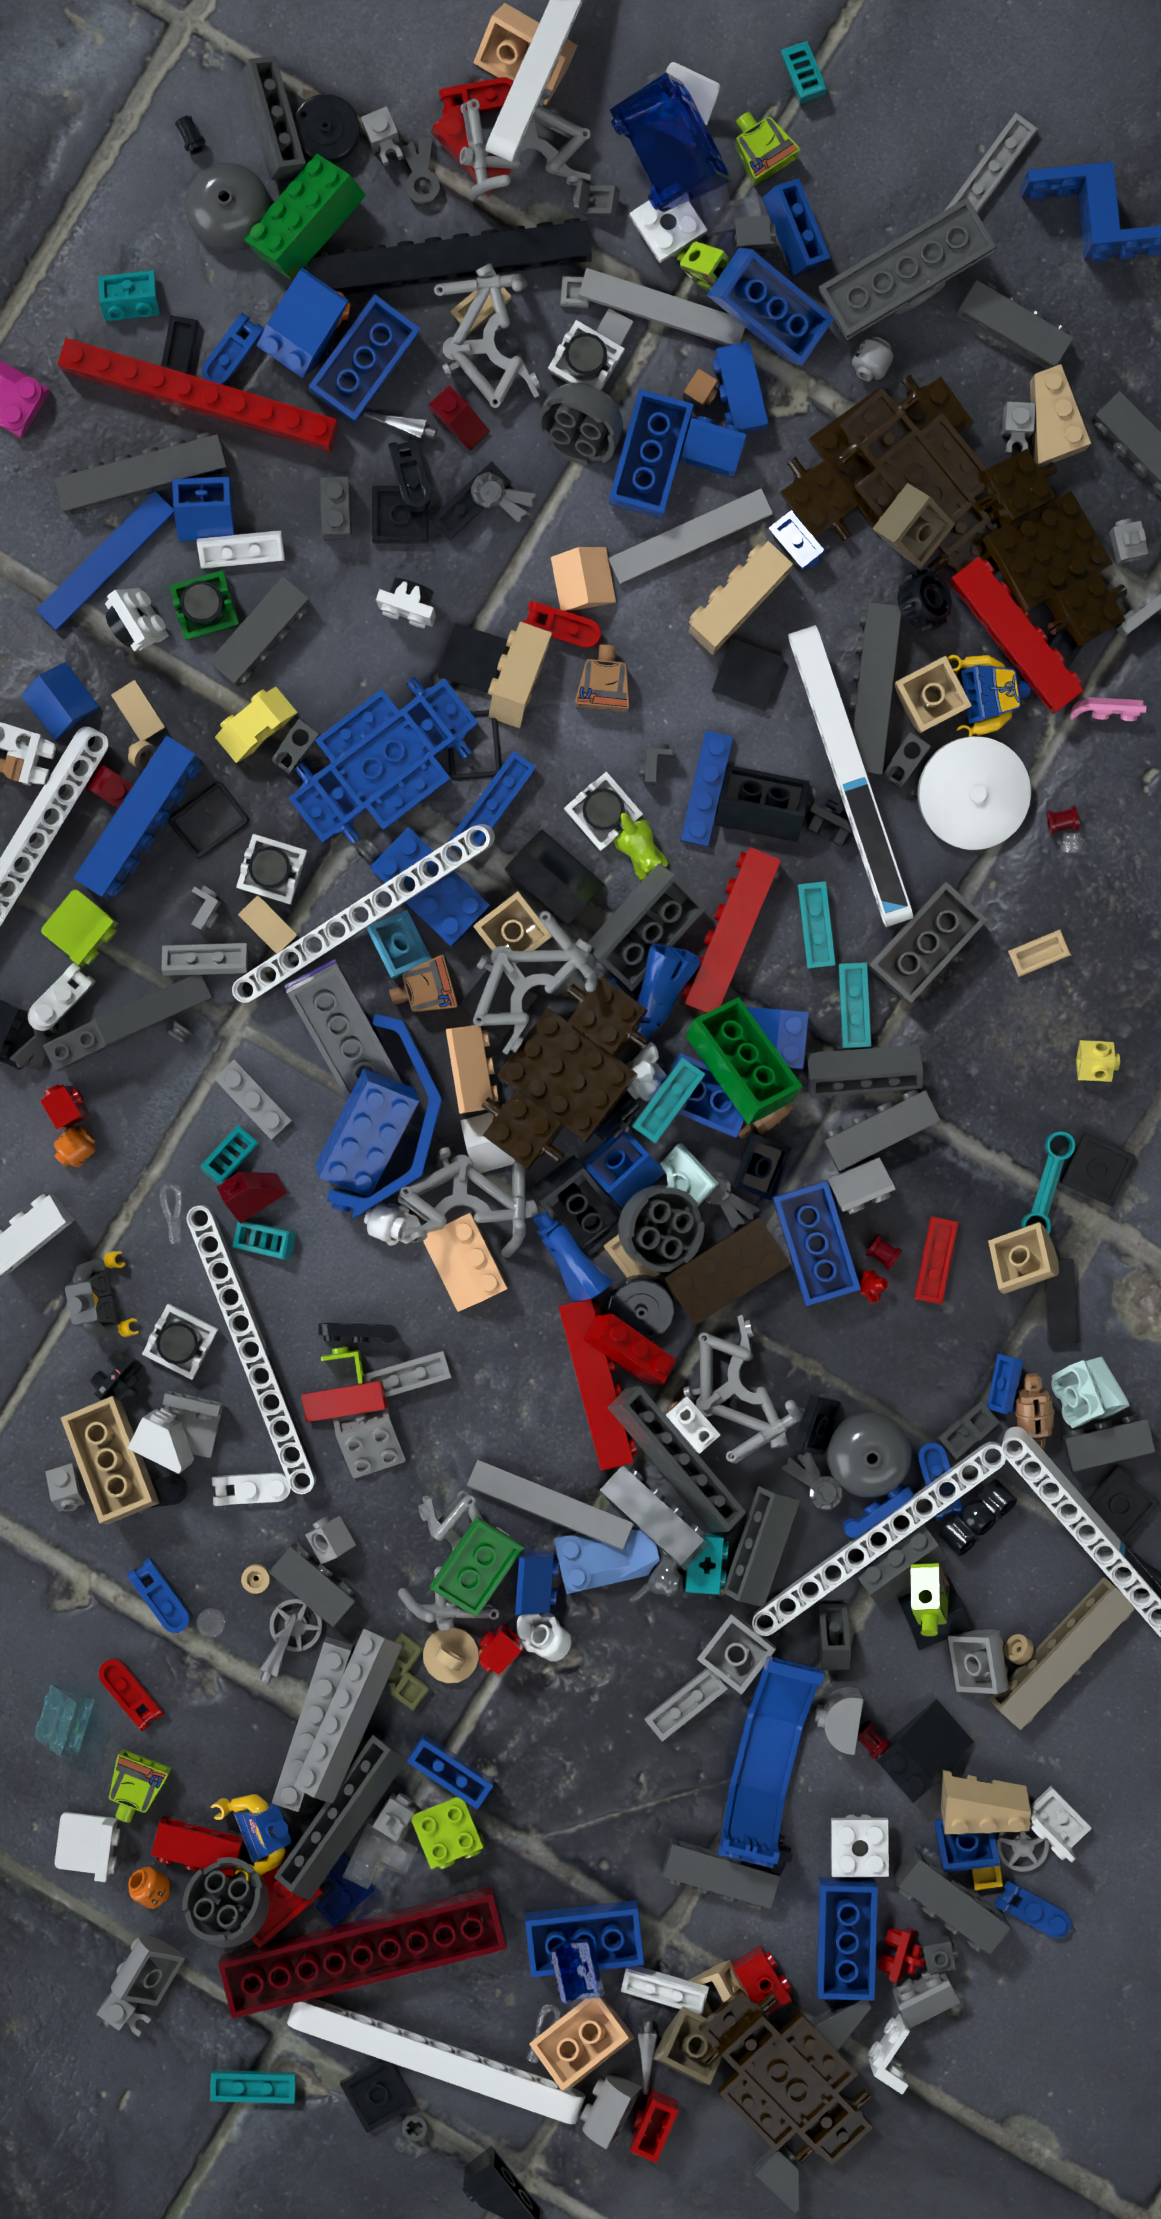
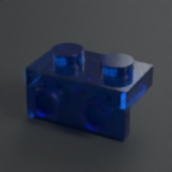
(577, 1970)

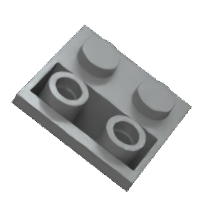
(860, 1185)
(924, 1997)

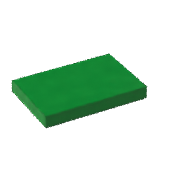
(476, 1566)

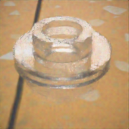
(1071, 842)

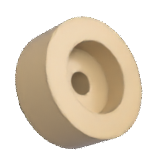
(141, 754)
(252, 1584)
(1018, 1649)

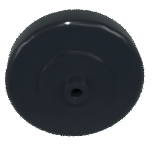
(327, 127)
(643, 1304)

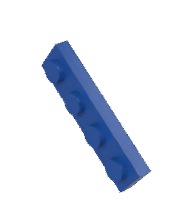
(706, 788)
(497, 796)

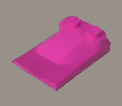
(19, 400)

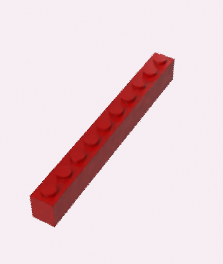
(198, 395)

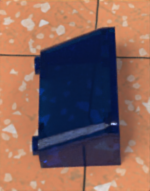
(671, 142)

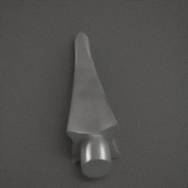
(410, 426)
(272, 1664)
(647, 2040)

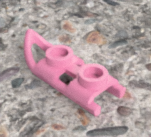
(1104, 707)

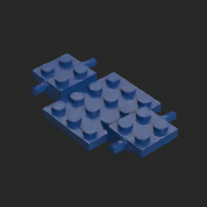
(383, 760)

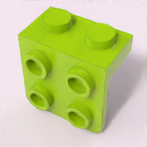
(79, 928)
(447, 1833)

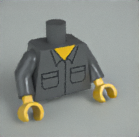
(92, 1301)

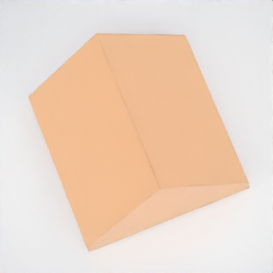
(583, 578)

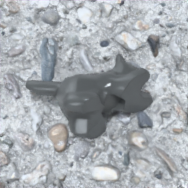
(664, 1580)

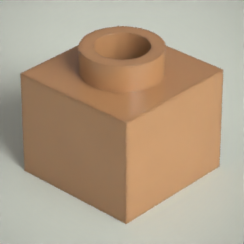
(701, 390)

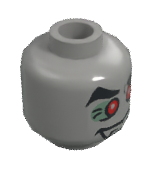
(872, 359)

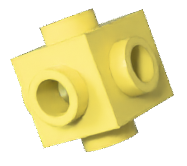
(1096, 1061)

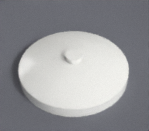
(974, 793)

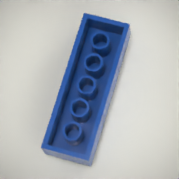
(138, 819)

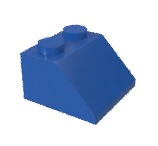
(622, 1167)
(535, 1582)

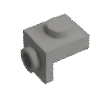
(207, 914)
(64, 1488)

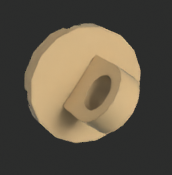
(451, 1655)

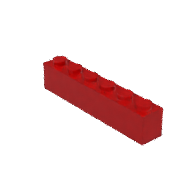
(1016, 635)
(732, 930)
(596, 1386)

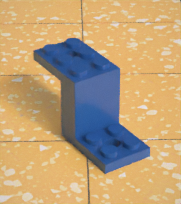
(1097, 209)

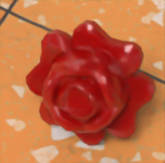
(872, 1286)

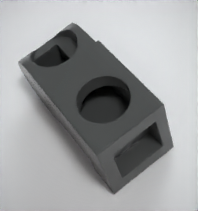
(295, 746)
(905, 759)

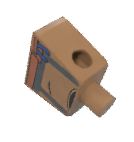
(604, 683)
(426, 987)

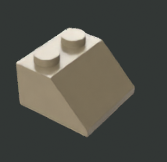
(914, 525)
(684, 2045)

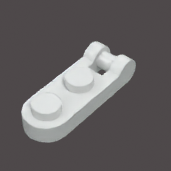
(59, 999)
(251, 1488)

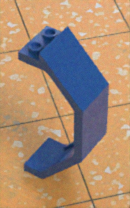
(345, 1201)
(766, 1761)

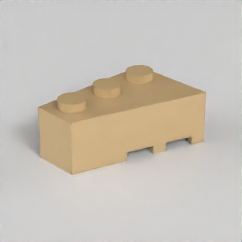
(1057, 423)
(518, 673)
(983, 1806)

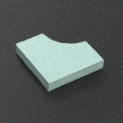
(687, 1174)

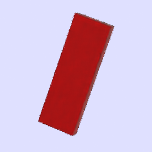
(936, 1260)
(344, 1401)

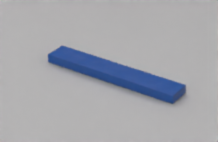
(105, 561)

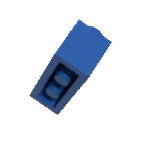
(796, 227)
(740, 387)
(450, 1771)

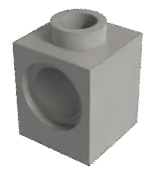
(330, 1538)

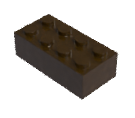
(726, 1270)

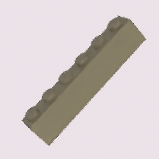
(1063, 1653)

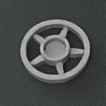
(300, 1626)
(1022, 1846)

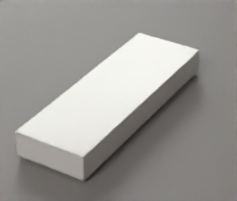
(241, 549)
(664, 1989)

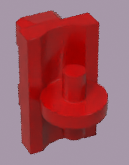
(896, 1965)

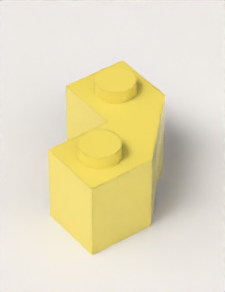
(255, 723)

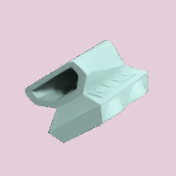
(1088, 1392)

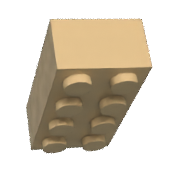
(740, 597)
(111, 1471)

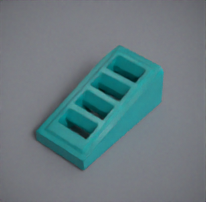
(809, 93)
(206, 1167)
(286, 1245)

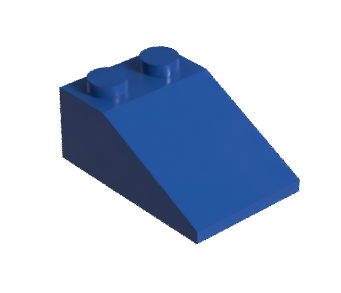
(303, 323)
(786, 1032)
(710, 1103)

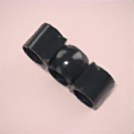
(978, 1517)

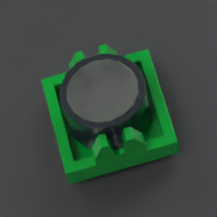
(204, 605)

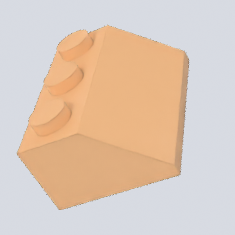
(507, 44)
(471, 1067)
(465, 1262)
(581, 2041)

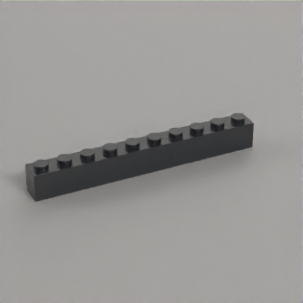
(453, 258)

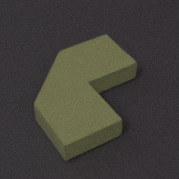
(402, 1683)

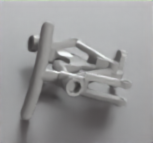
(477, 156)
(458, 348)
(504, 960)
(461, 1170)
(710, 1401)
(440, 1529)

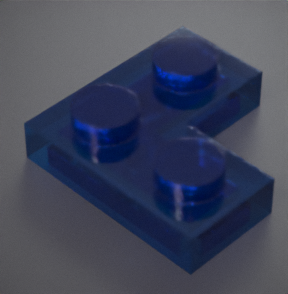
(344, 1896)

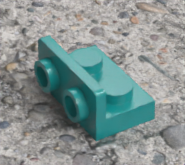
(128, 295)

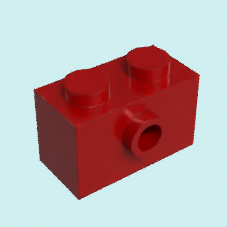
(64, 1106)
(499, 1649)
(759, 1977)
(653, 2125)

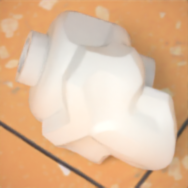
(649, 1073)
(389, 1221)
(544, 1636)

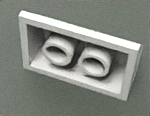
(32, 1231)
(162, 1440)

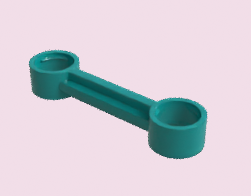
(1049, 1180)

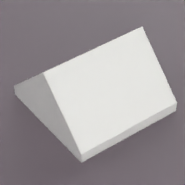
(481, 1151)

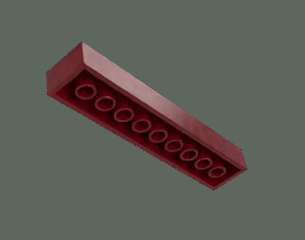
(362, 1952)

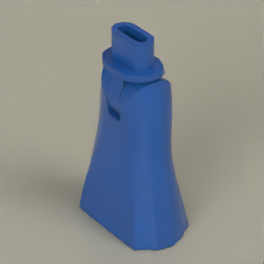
(665, 977)
(579, 1273)

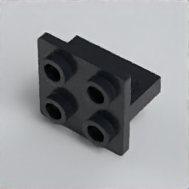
(14, 1031)

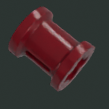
(1062, 820)
(883, 1252)
(872, 1740)

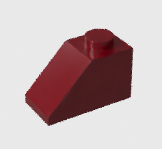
(458, 417)
(109, 785)
(250, 1193)

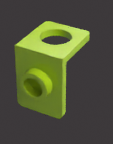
(343, 1352)

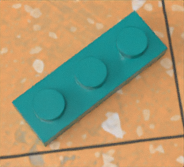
(816, 925)
(854, 1005)
(668, 1100)
(253, 2086)

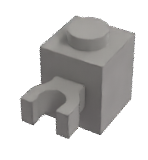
(382, 133)
(1018, 423)
(1128, 541)
(394, 1815)
(118, 2012)

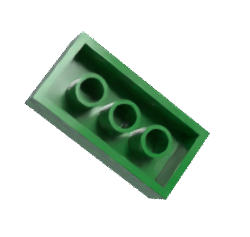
(304, 216)
(743, 1060)

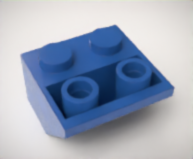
(713, 446)
(203, 508)

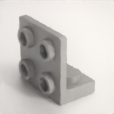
(199, 1419)
(368, 1442)

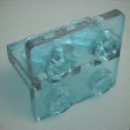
(63, 1720)

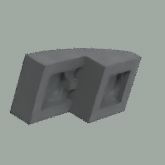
(967, 1430)

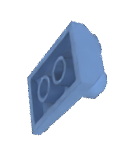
(592, 1564)

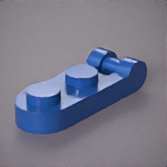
(231, 350)
(933, 1464)
(877, 1511)
(160, 1597)
(1034, 1910)

